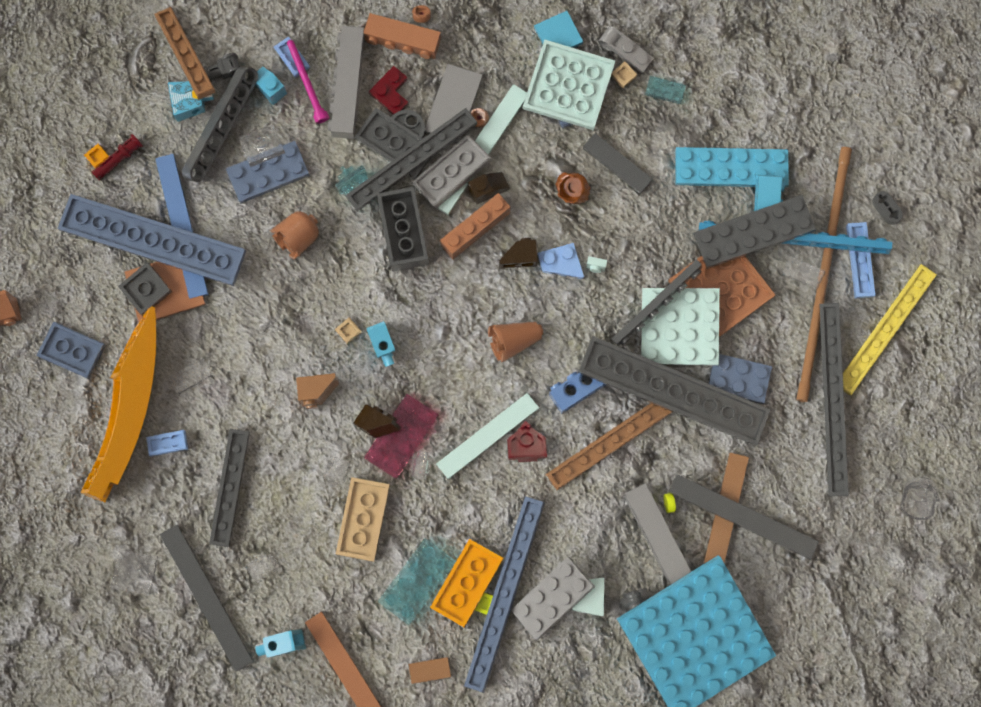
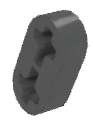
(885, 211)

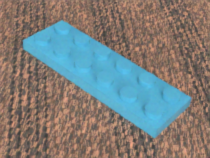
(728, 166)

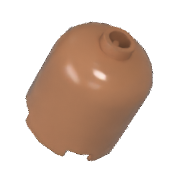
(296, 233)

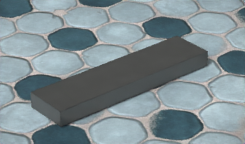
(617, 163)

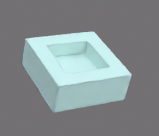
(596, 264)

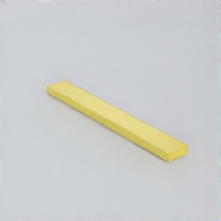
(886, 328)

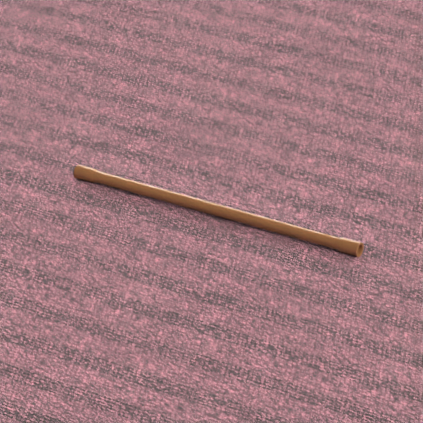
(804, 385)

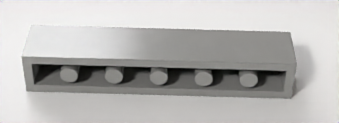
(348, 81)
(658, 533)

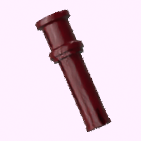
(124, 151)

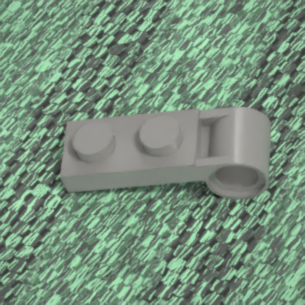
(625, 48)

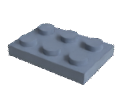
(741, 378)

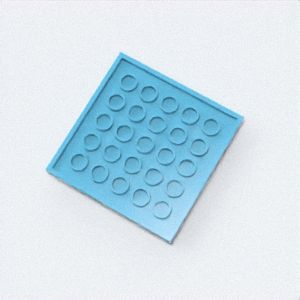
(696, 636)

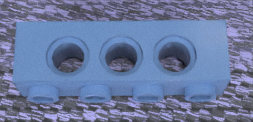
(563, 400)

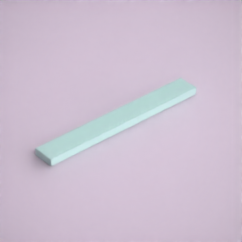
(491, 134)

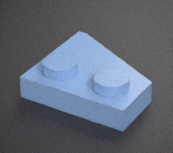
(561, 261)

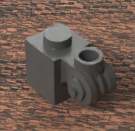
(633, 599)

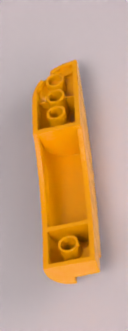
(129, 404)

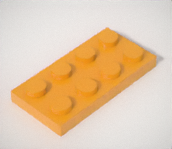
(466, 583)

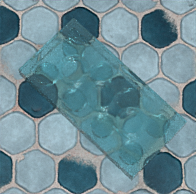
(416, 581)

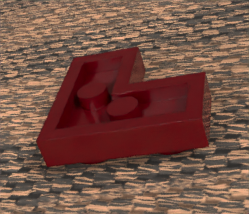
(385, 91)

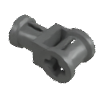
(223, 67)

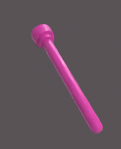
(320, 114)

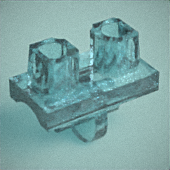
(349, 178)

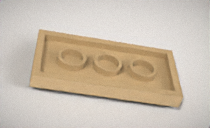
(362, 519)

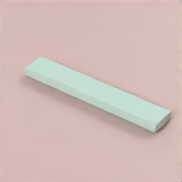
(487, 436)

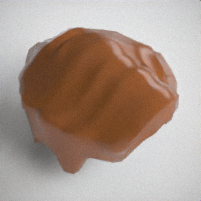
(573, 188)

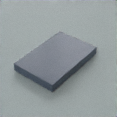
(71, 350)

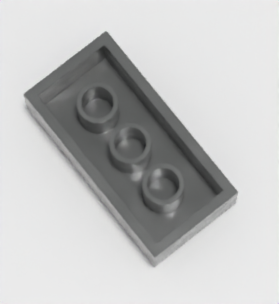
(403, 229)

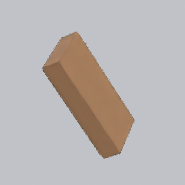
(429, 670)

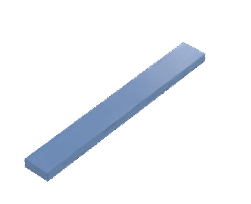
(179, 215)

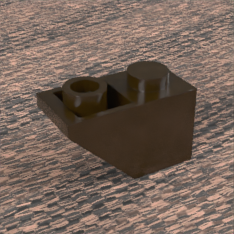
(375, 422)

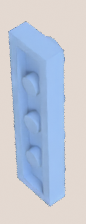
(861, 264)

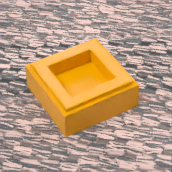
(96, 155)

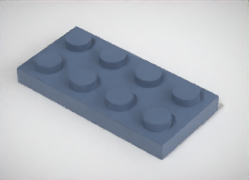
(268, 175)

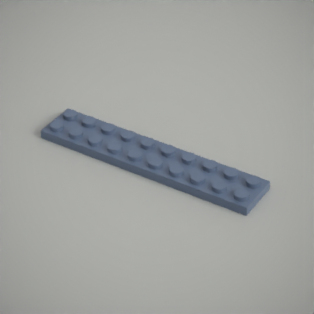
(152, 239)

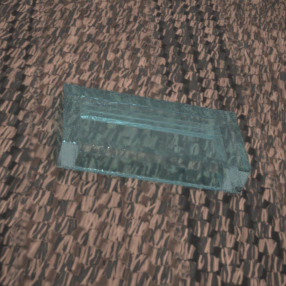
(665, 90)

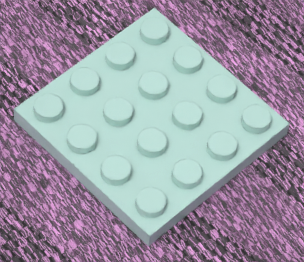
(568, 84)
(684, 329)

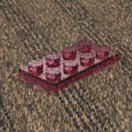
(395, 449)

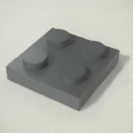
(144, 288)

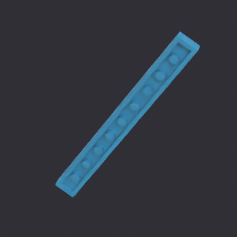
(840, 241)

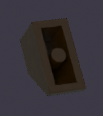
(487, 186)
(521, 254)

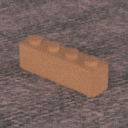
(402, 36)
(475, 226)

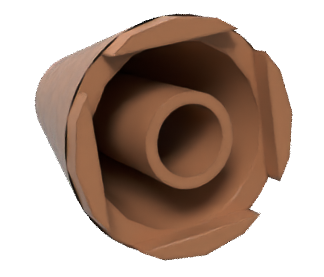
(513, 338)

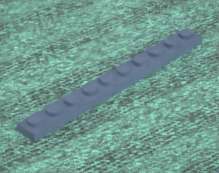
(504, 594)

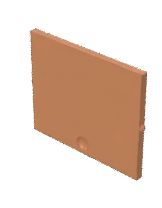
(178, 299)

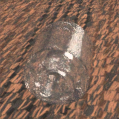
(420, 465)

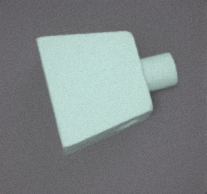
(594, 601)

